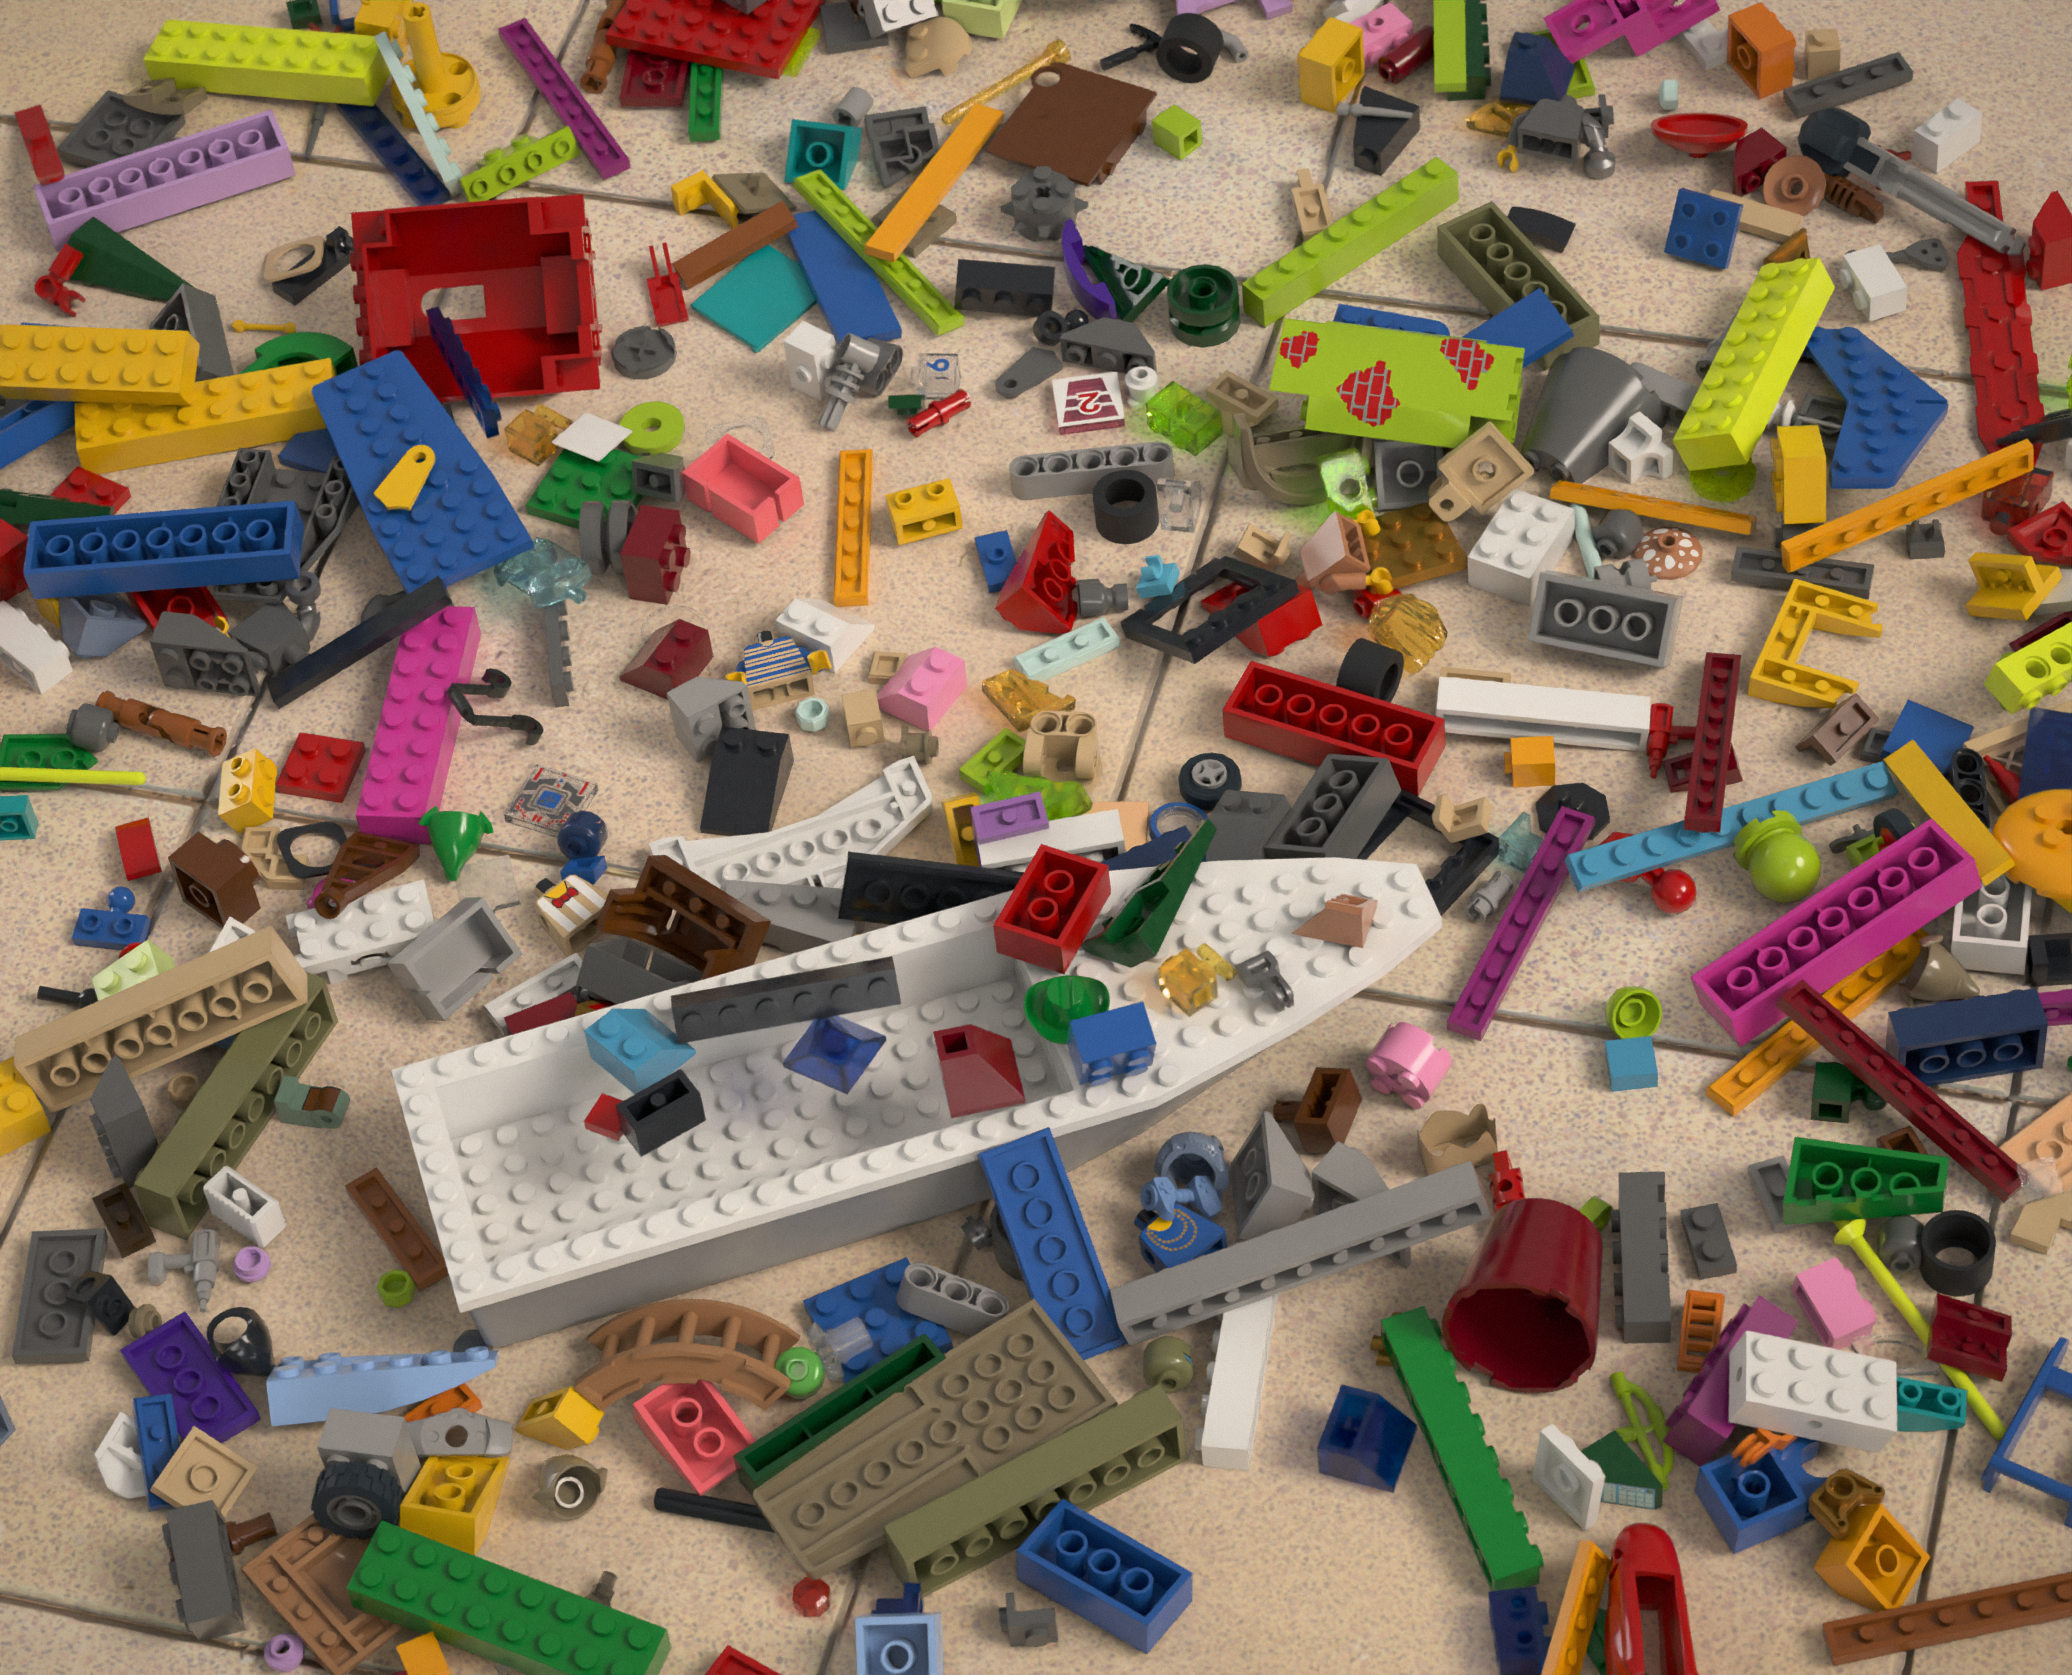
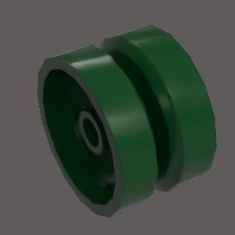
(1203, 305)

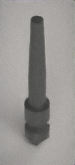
(316, 121)

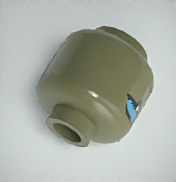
(1168, 1362)

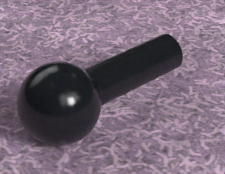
(67, 997)

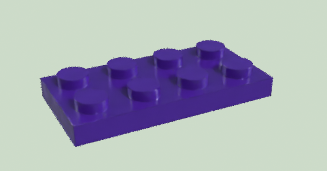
(181, 1363)

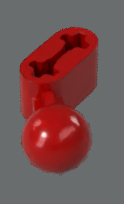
(1671, 890)

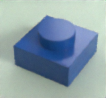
(588, 869)

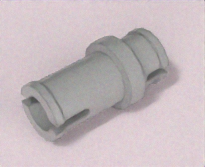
(1485, 900)

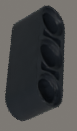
(1967, 777)

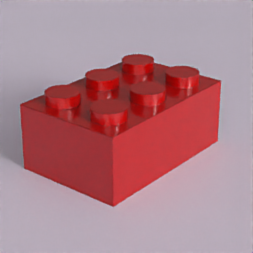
(1052, 909)

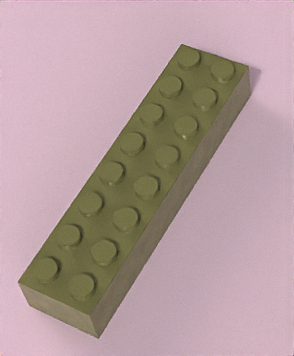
(231, 1111)
(1004, 1506)

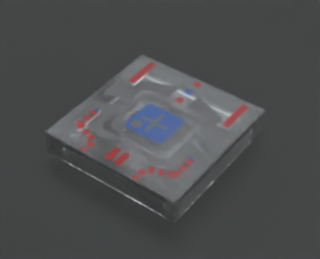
(549, 800)

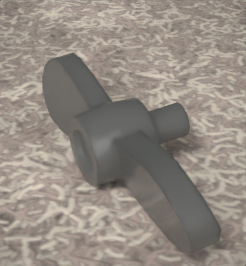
(1839, 845)

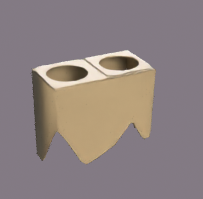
(1453, 1125)

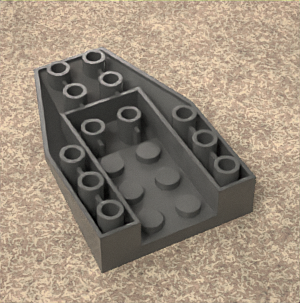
(322, 501)

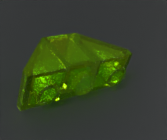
(1059, 798)

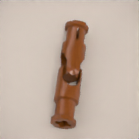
(601, 56)
(172, 726)

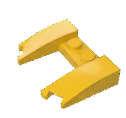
(1807, 608)

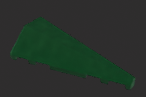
(120, 265)
(24, 507)
(1150, 909)

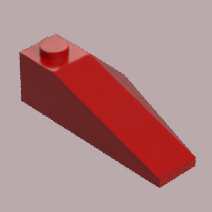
(1041, 582)

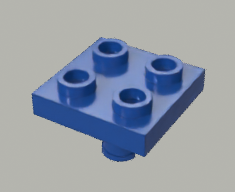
(1703, 228)

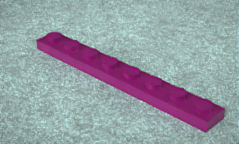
(564, 98)
(1519, 925)

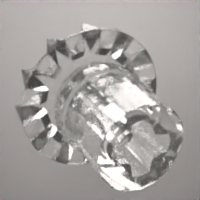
(838, 1345)

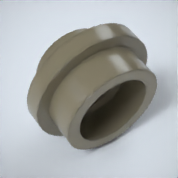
(143, 1320)

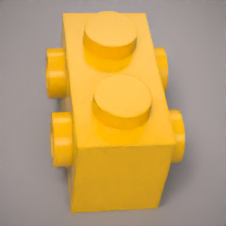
(922, 509)
(247, 790)

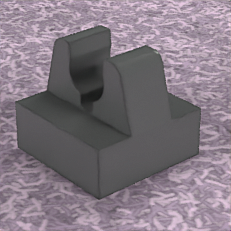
(1925, 540)

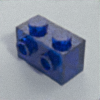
(1518, 1630)

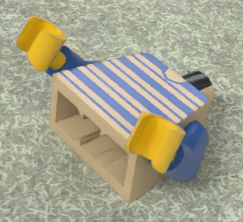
(778, 670)

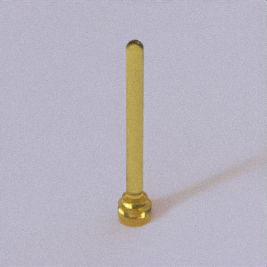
(1055, 52)

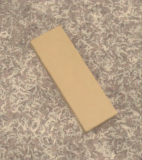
(1764, 219)

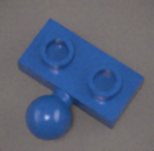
(111, 928)

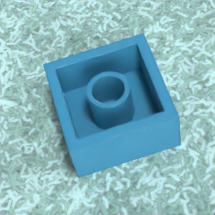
(1631, 1063)

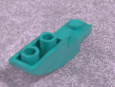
(1929, 1406)

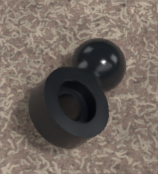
(1057, 325)

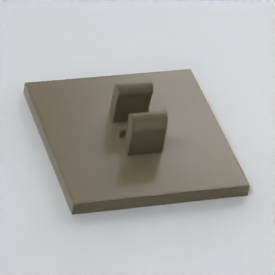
(752, 191)

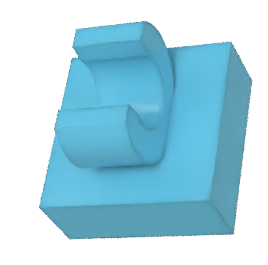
(1157, 578)

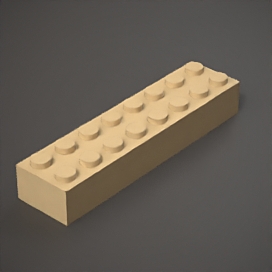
(162, 1018)

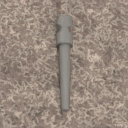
(1358, 110)

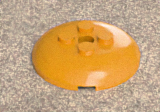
(2039, 841)

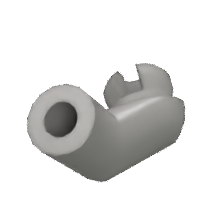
(1235, 46)

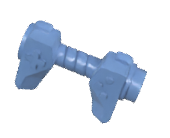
(1161, 1196)

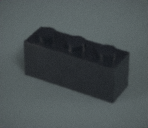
(1004, 287)

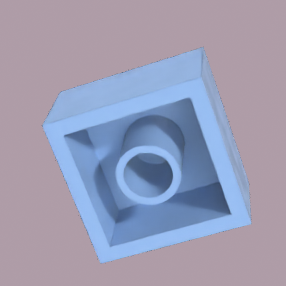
(899, 1644)

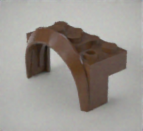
(709, 925)

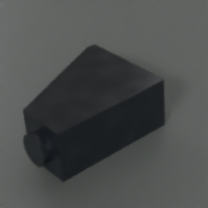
(1382, 139)

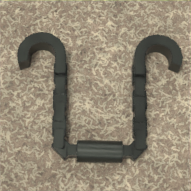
(499, 688)

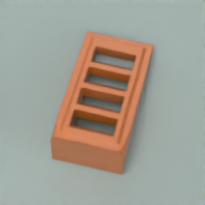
(1701, 1308)

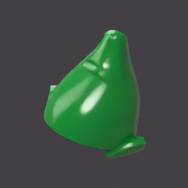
(455, 837)

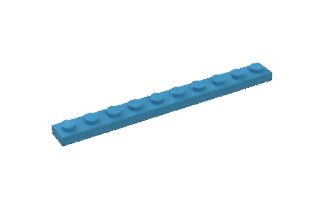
(1674, 844)

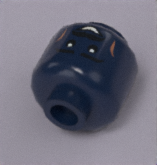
(583, 833)

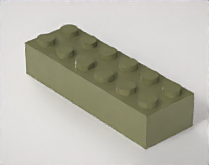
(1506, 267)

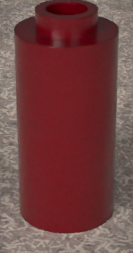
(1407, 56)

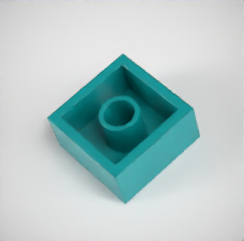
(17, 818)

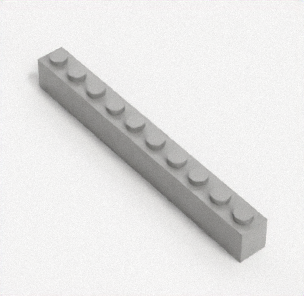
(1300, 1253)

